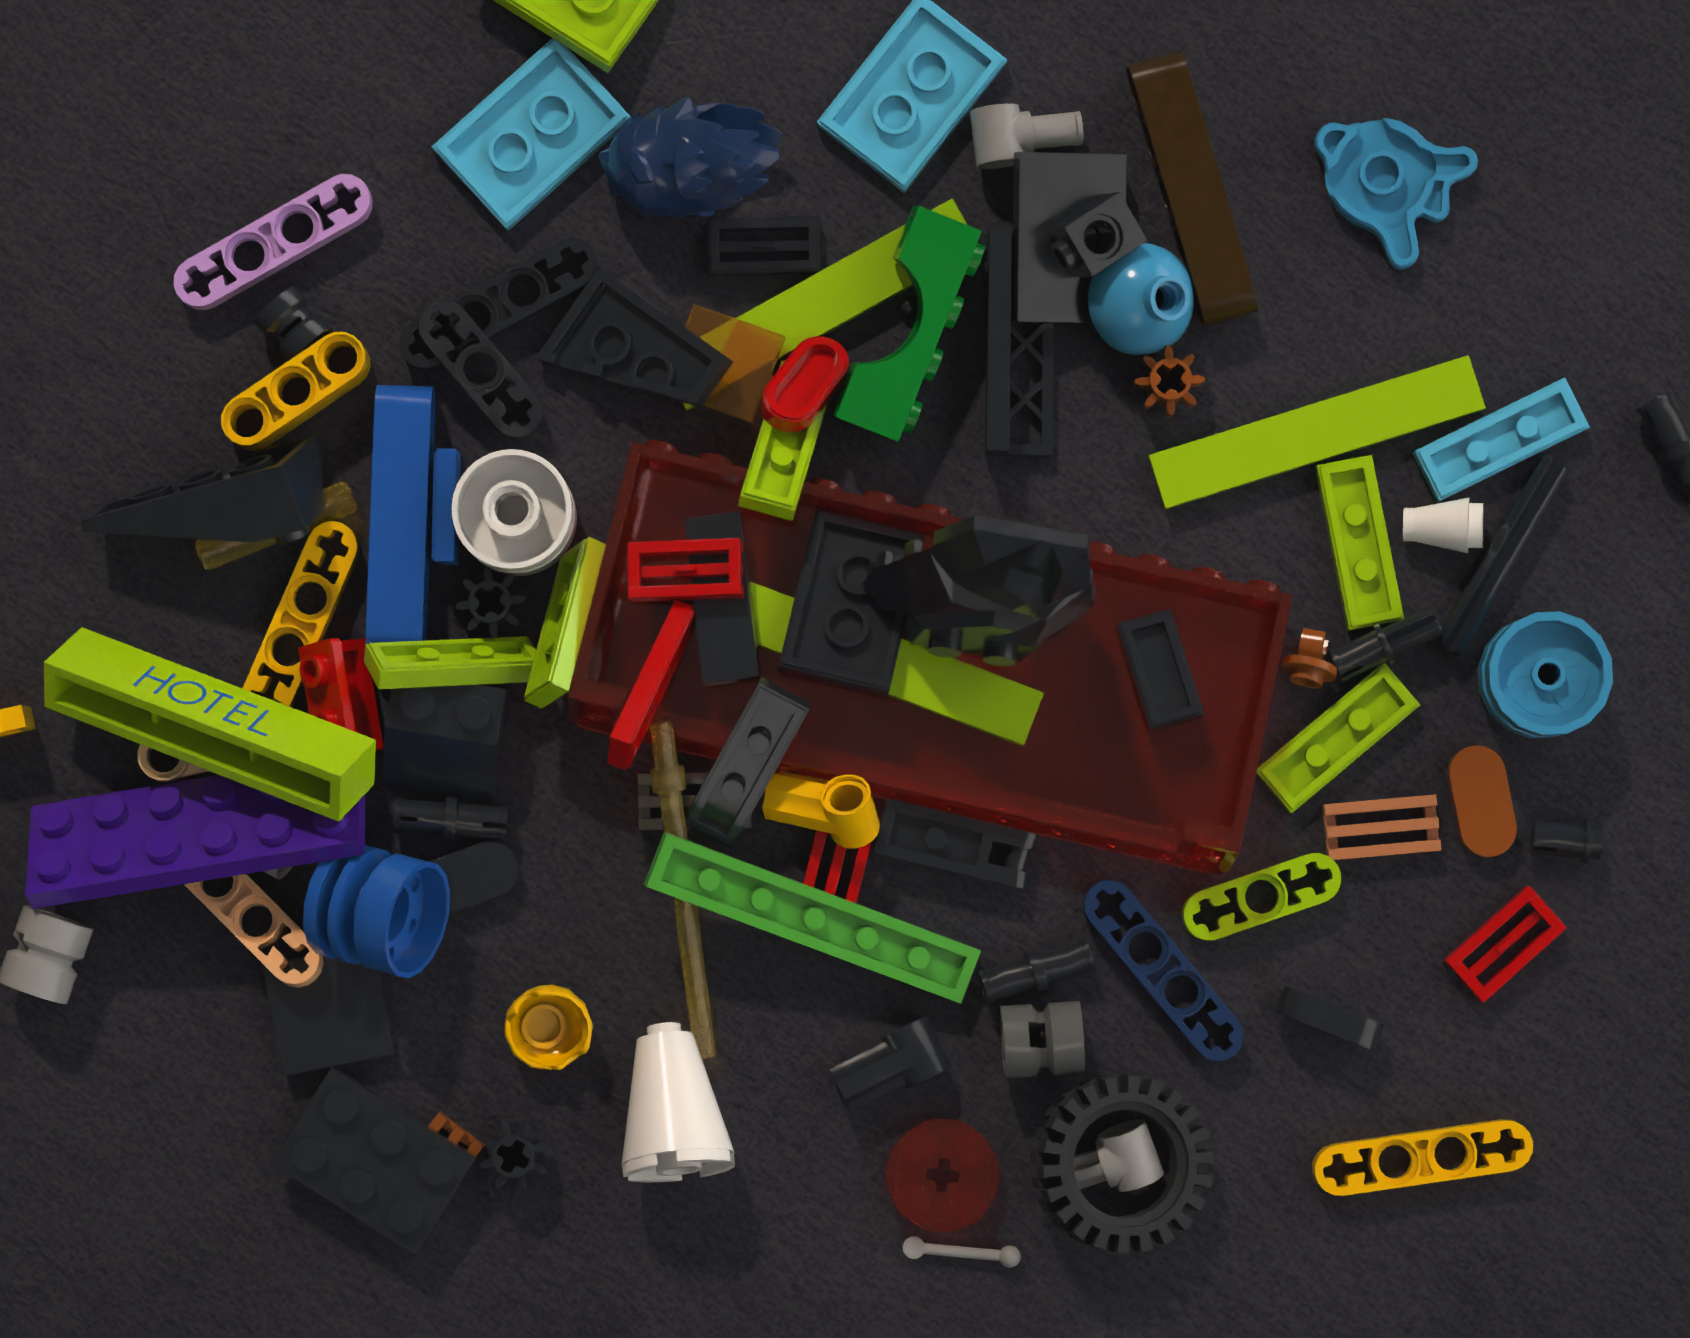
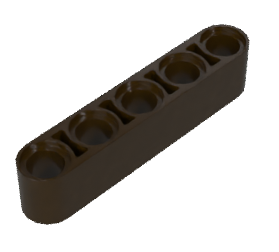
(1192, 187)

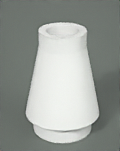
(1446, 525)

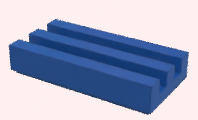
(445, 478)

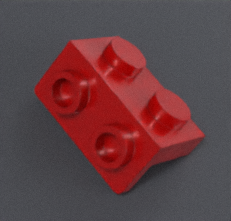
(340, 685)

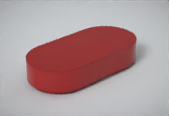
(804, 384)

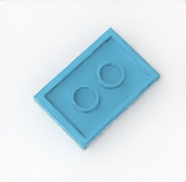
(911, 92)
(531, 133)

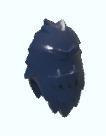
(690, 158)

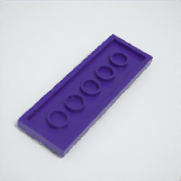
(175, 838)

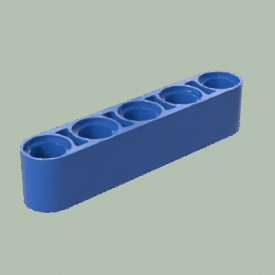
(400, 513)

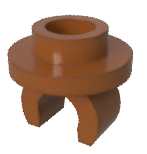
(1310, 666)

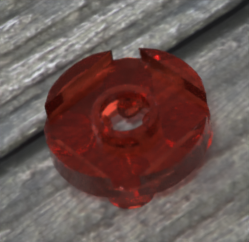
(967, 1153)

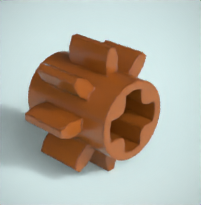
(1166, 366)

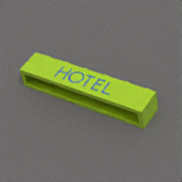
(210, 723)

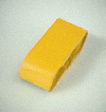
(268, 392)

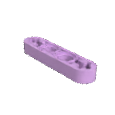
(268, 233)

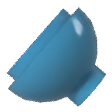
(1125, 304)

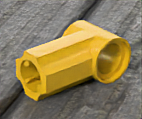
(833, 806)

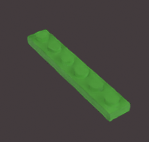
(812, 917)

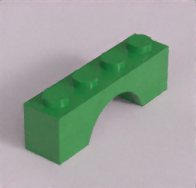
(935, 257)

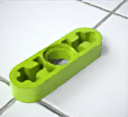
(1305, 896)

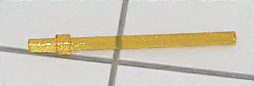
(668, 782)

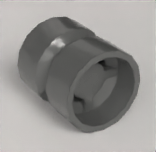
(1062, 1036)

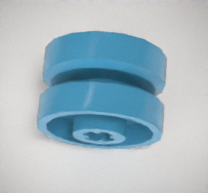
(1577, 666)

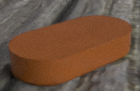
(1481, 801)

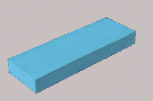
(1501, 440)

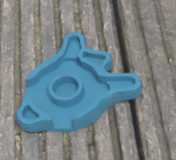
(1387, 178)

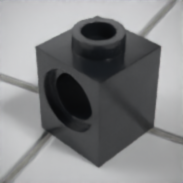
(1117, 229)

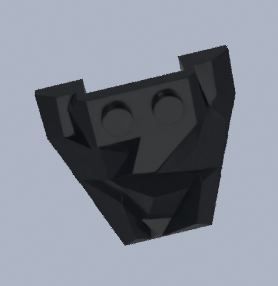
(986, 588)

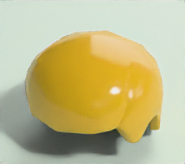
(548, 1027)

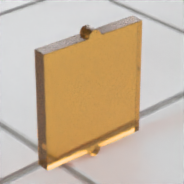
(753, 358)

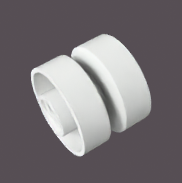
(514, 512)

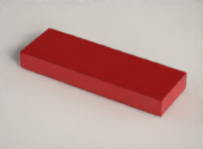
(651, 685)

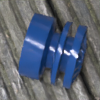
(377, 911)

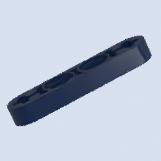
(1167, 966)

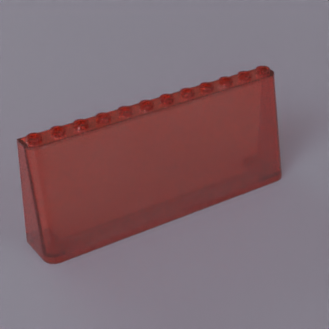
(1088, 758)

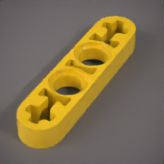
(291, 620)
(1421, 1151)

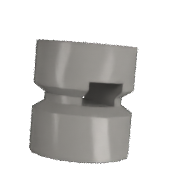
(45, 954)

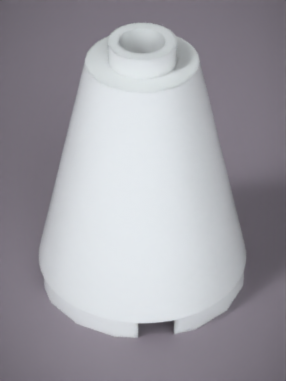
(672, 1111)

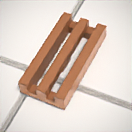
(1429, 823)

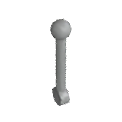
(915, 1247)

